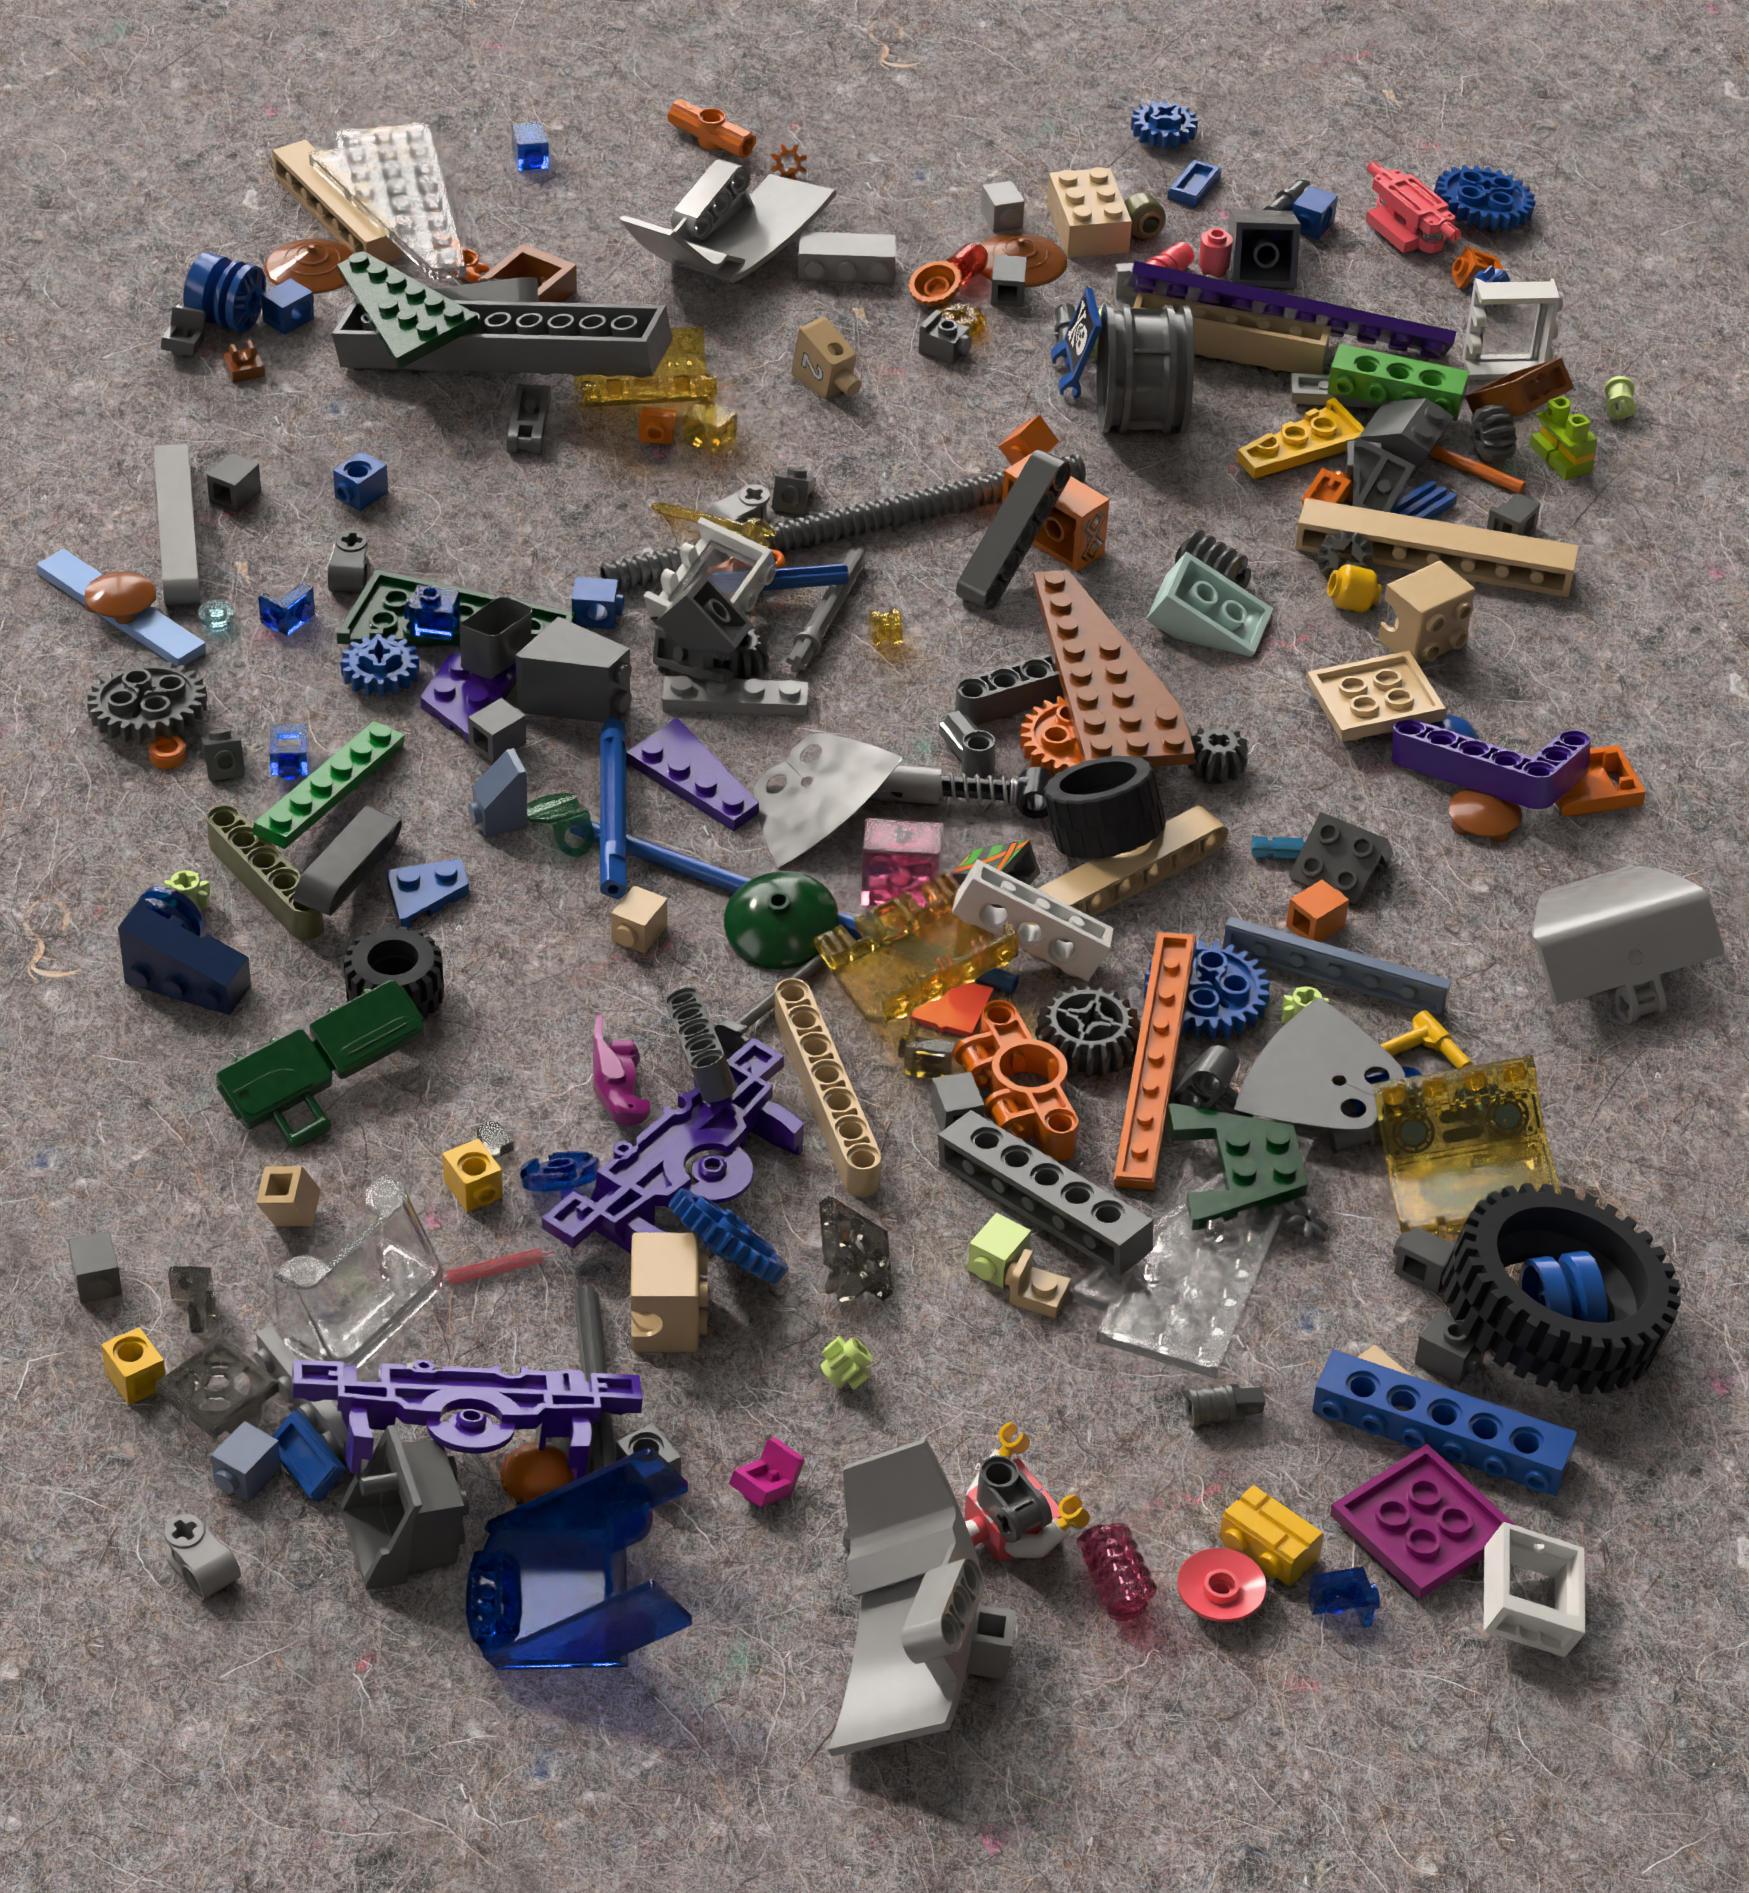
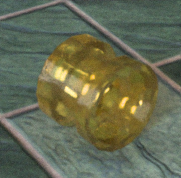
(885, 626)

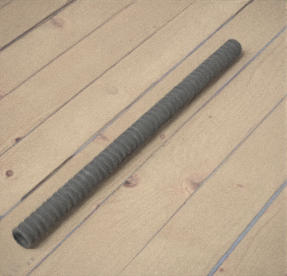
(841, 522)

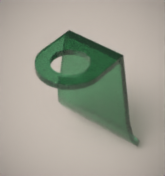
(563, 812)

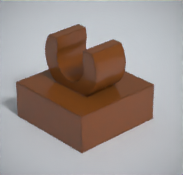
(243, 363)

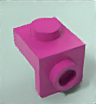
(771, 1476)

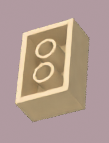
(1089, 212)

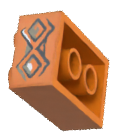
(1075, 525)

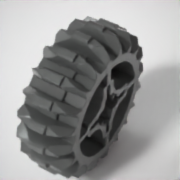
(1090, 1029)

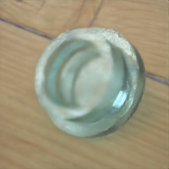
(216, 615)

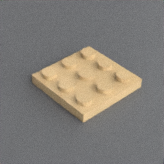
(1374, 695)

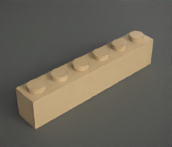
(328, 204)
(1251, 336)

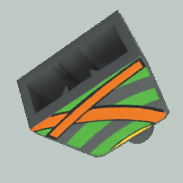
(1011, 858)

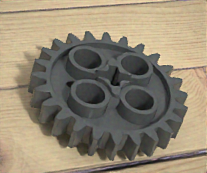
(147, 701)

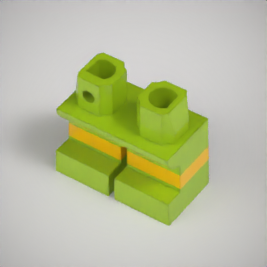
(1565, 439)

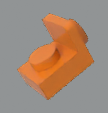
(1470, 264)
(1330, 487)

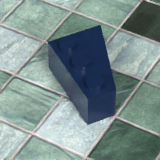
(180, 964)

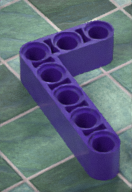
(1491, 769)

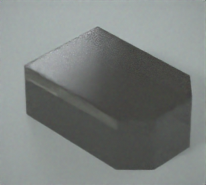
(495, 1139)

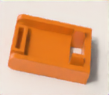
(1596, 791)

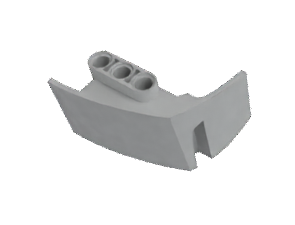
(725, 229)
(916, 1603)

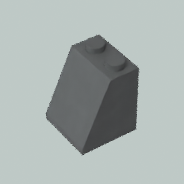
(1264, 247)
(573, 674)

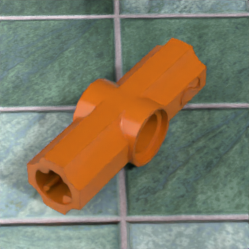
(711, 128)

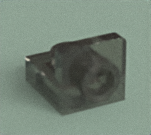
(925, 1055)

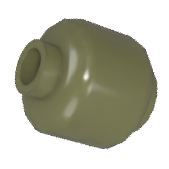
(1146, 215)

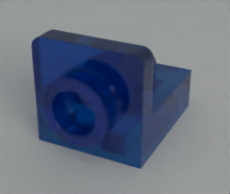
(1344, 1590)

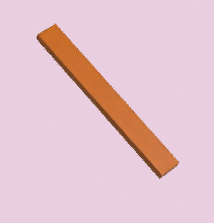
(1155, 1062)

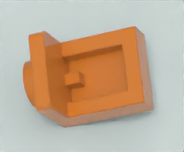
(657, 425)

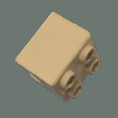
(1431, 612)
(668, 1292)

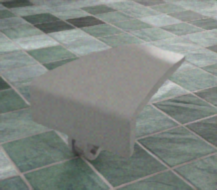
(1622, 935)

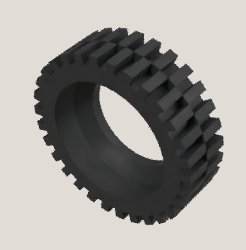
(1539, 1340)

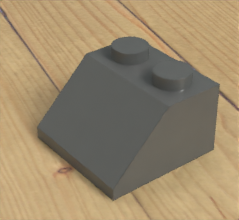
(1408, 428)
(704, 619)

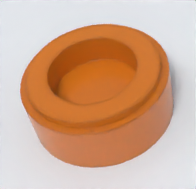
(168, 753)

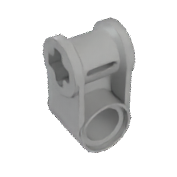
(739, 508)
(199, 1556)

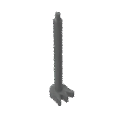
(731, 1032)

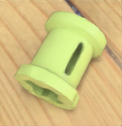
(1615, 394)

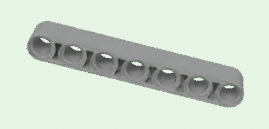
(176, 524)

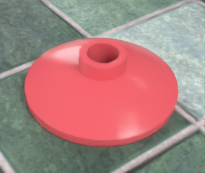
(1222, 1572)

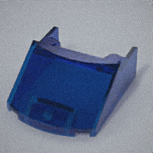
(556, 1573)

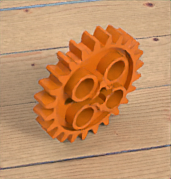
(1050, 738)

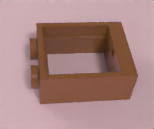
(553, 274)
(1524, 388)

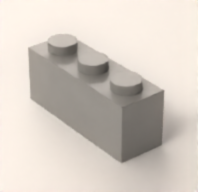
(847, 257)

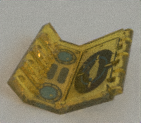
(1460, 1138)

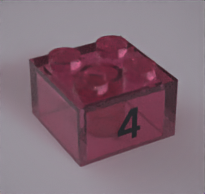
(898, 859)

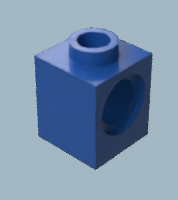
(1315, 211)
(287, 306)
(360, 481)
(597, 602)

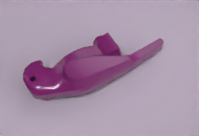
(617, 1078)

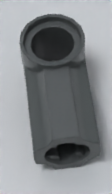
(970, 744)

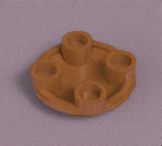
(120, 595)
(1483, 815)

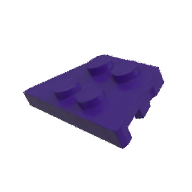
(459, 693)

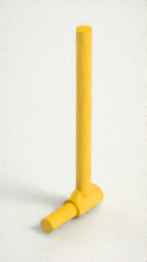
(1431, 1034)

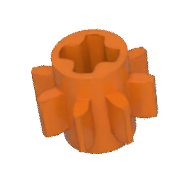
(785, 154)

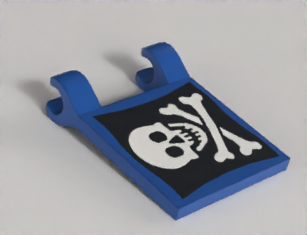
(1078, 342)

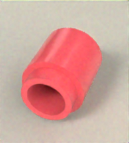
(1215, 252)

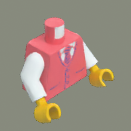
(1036, 1541)

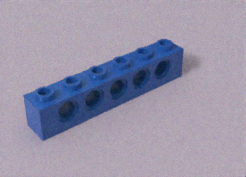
(1448, 1421)

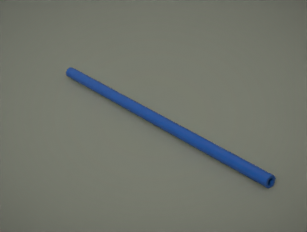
(732, 882)

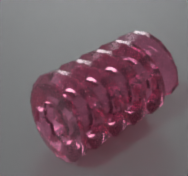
(1117, 1570)

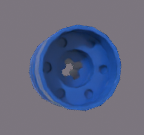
(225, 291)

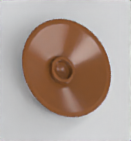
(1044, 258)
(308, 263)

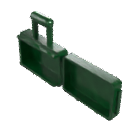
(297, 1068)

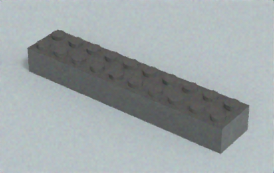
(528, 340)

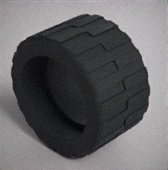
(1104, 807)

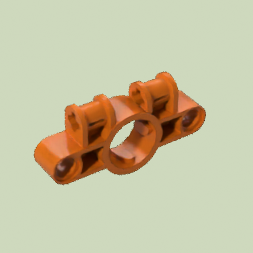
(1029, 1112)

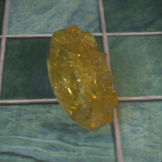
(966, 316)

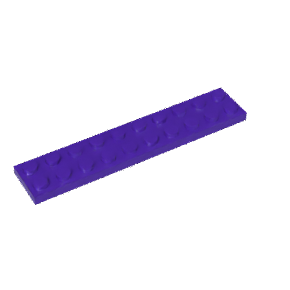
(1364, 325)

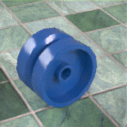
(1567, 1286)

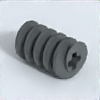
(1217, 557)

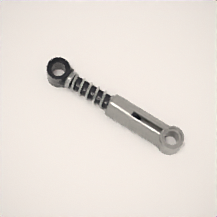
(927, 786)

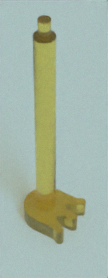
(754, 529)

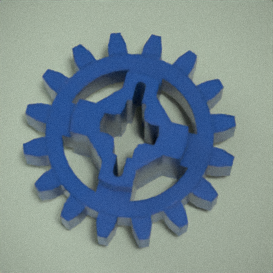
(1164, 124)
(380, 665)

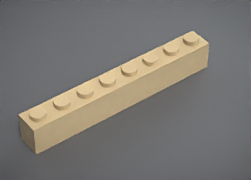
(1467, 550)

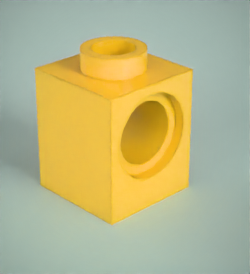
(472, 1175)
(133, 1365)

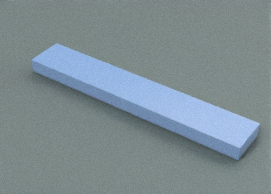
(150, 625)

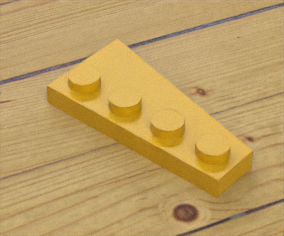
(1311, 439)

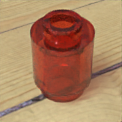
(970, 260)

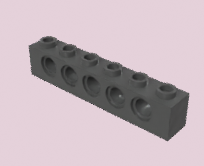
(1046, 1192)

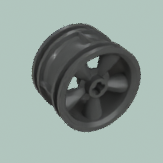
(1145, 369)

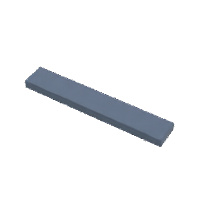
(1338, 966)

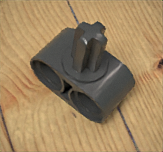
(1209, 1081)

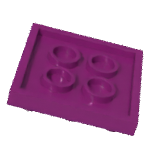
(1420, 1520)

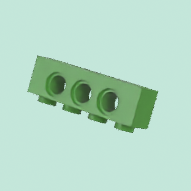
(1388, 377)

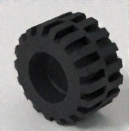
(399, 957)

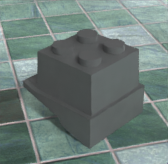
(404, 1511)

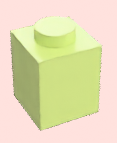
(996, 1248)

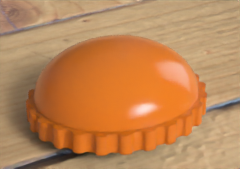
(935, 283)
(534, 1472)

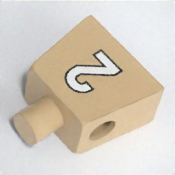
(825, 360)

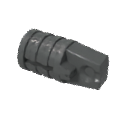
(1222, 1404)

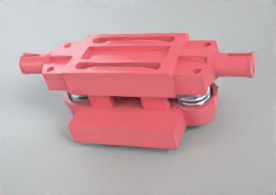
(1409, 212)

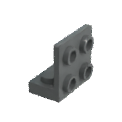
(1340, 856)

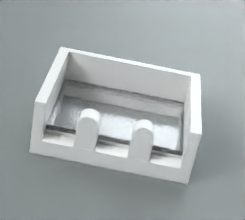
(1510, 327)
(728, 559)

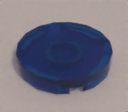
(561, 1172)

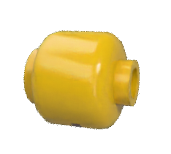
(1354, 588)

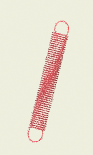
(495, 1269)

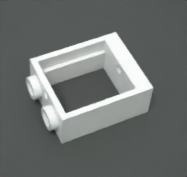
(1524, 1620)

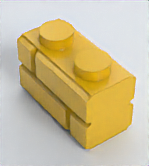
(1271, 1536)

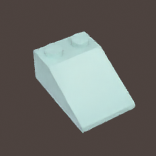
(1208, 609)

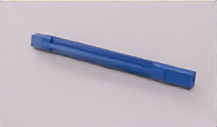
(613, 809)

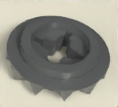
(1339, 543)

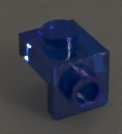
(288, 612)

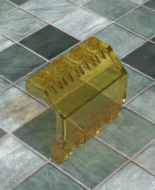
(678, 378)
(912, 952)

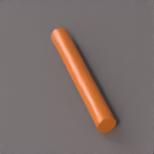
(1478, 469)

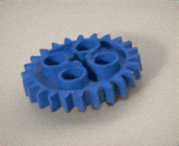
(1485, 197)
(1223, 992)
(728, 1236)

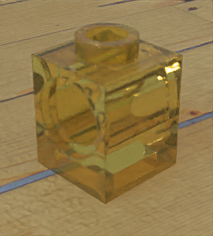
(710, 426)

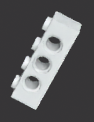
(1023, 903)

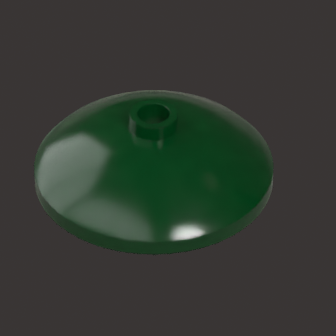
(779, 934)

